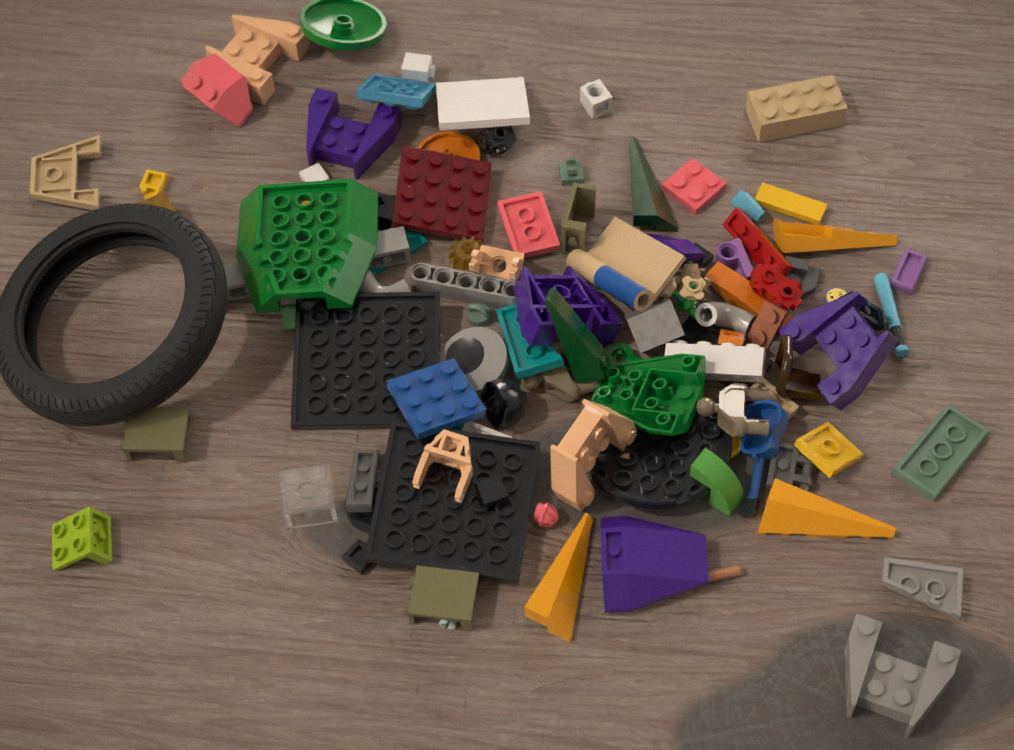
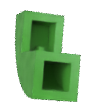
(725, 487)

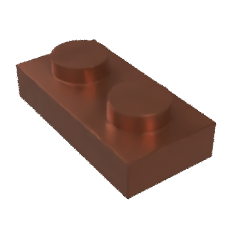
(766, 325)

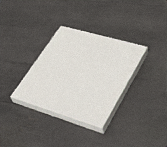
(482, 104)

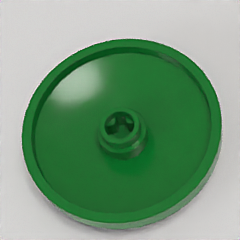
(343, 24)

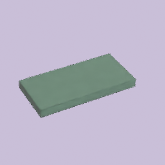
(940, 452)

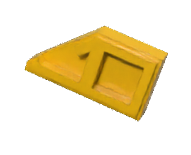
(153, 183)

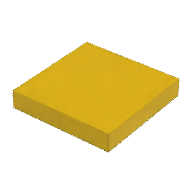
(828, 449)

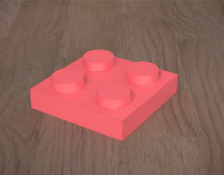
(693, 186)

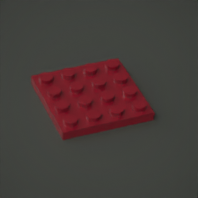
(441, 194)

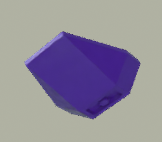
(648, 562)

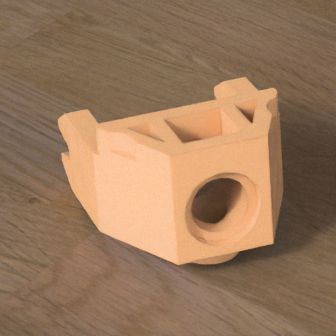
(486, 259)
(449, 450)

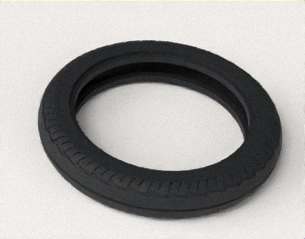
(161, 372)

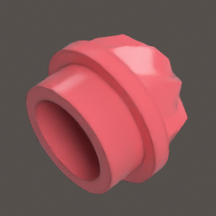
(545, 515)

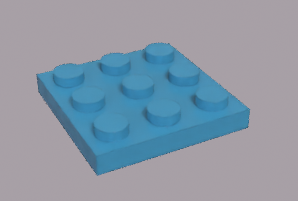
(395, 91)

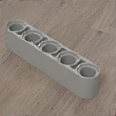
(456, 283)

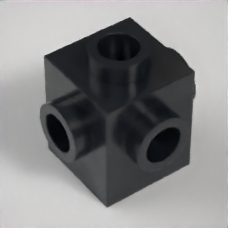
(497, 139)

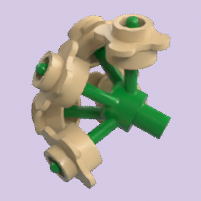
(693, 288)

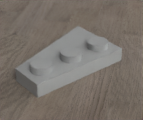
(926, 583)

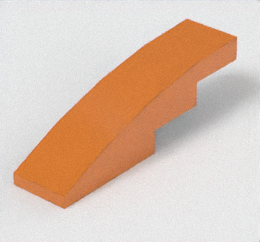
(736, 290)

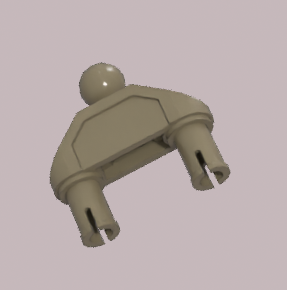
(558, 381)
(731, 410)

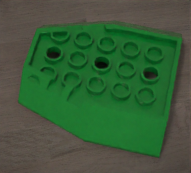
(336, 255)

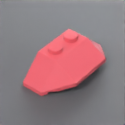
(219, 88)

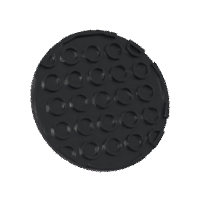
(661, 465)

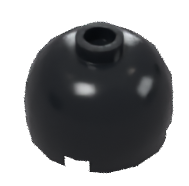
(504, 402)

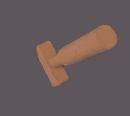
(721, 574)

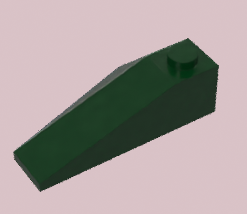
(579, 344)

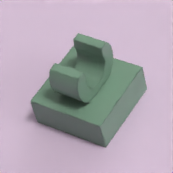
(571, 172)

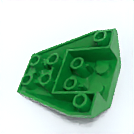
(655, 392)

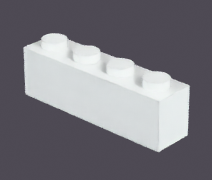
(726, 360)

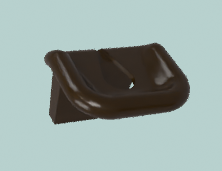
(792, 381)

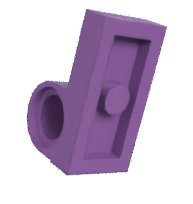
(736, 257)

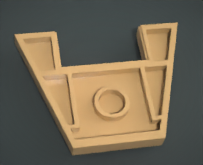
(56, 175)

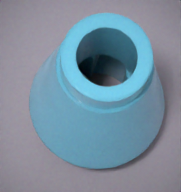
(749, 205)

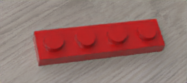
(754, 241)

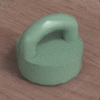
(478, 314)

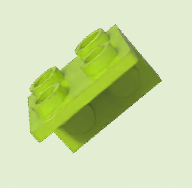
(80, 537)

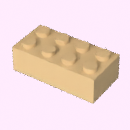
(796, 108)

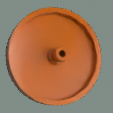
(452, 143)

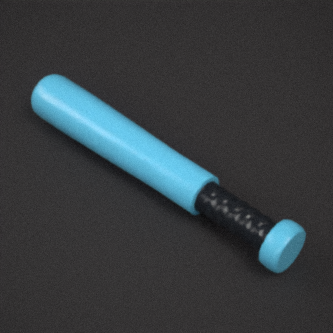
(889, 308)

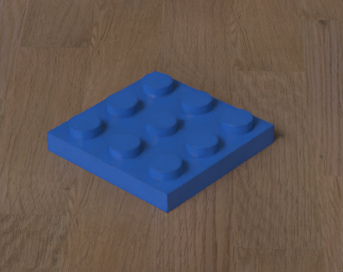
(436, 398)

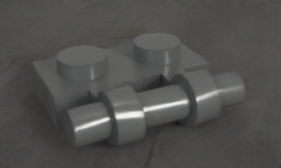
(783, 468)

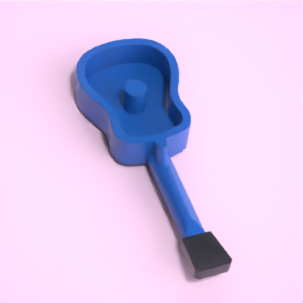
(761, 446)

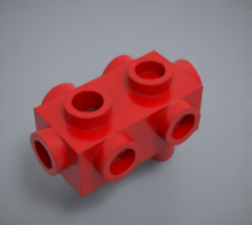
(770, 283)

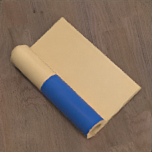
(627, 264)

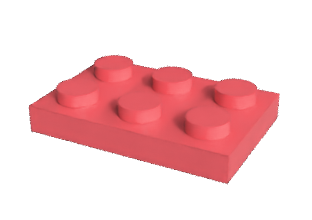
(528, 225)

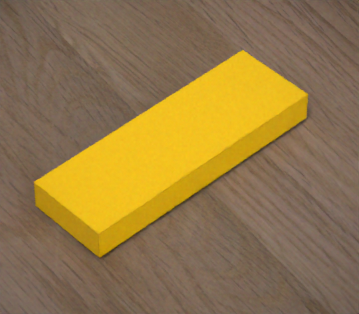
(790, 203)

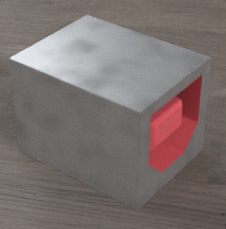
(654, 325)

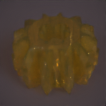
(461, 253)

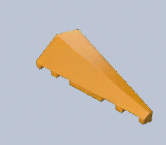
(810, 237)
(801, 512)
(558, 593)

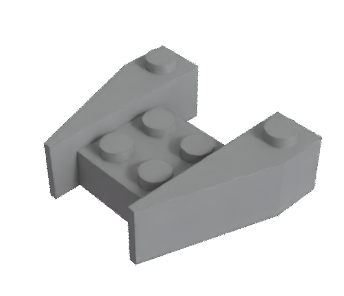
(892, 684)

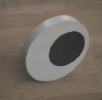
(479, 355)

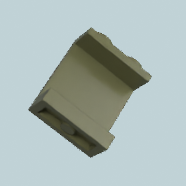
(580, 203)
(159, 431)
(443, 595)

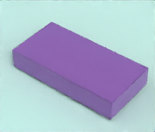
(908, 271)

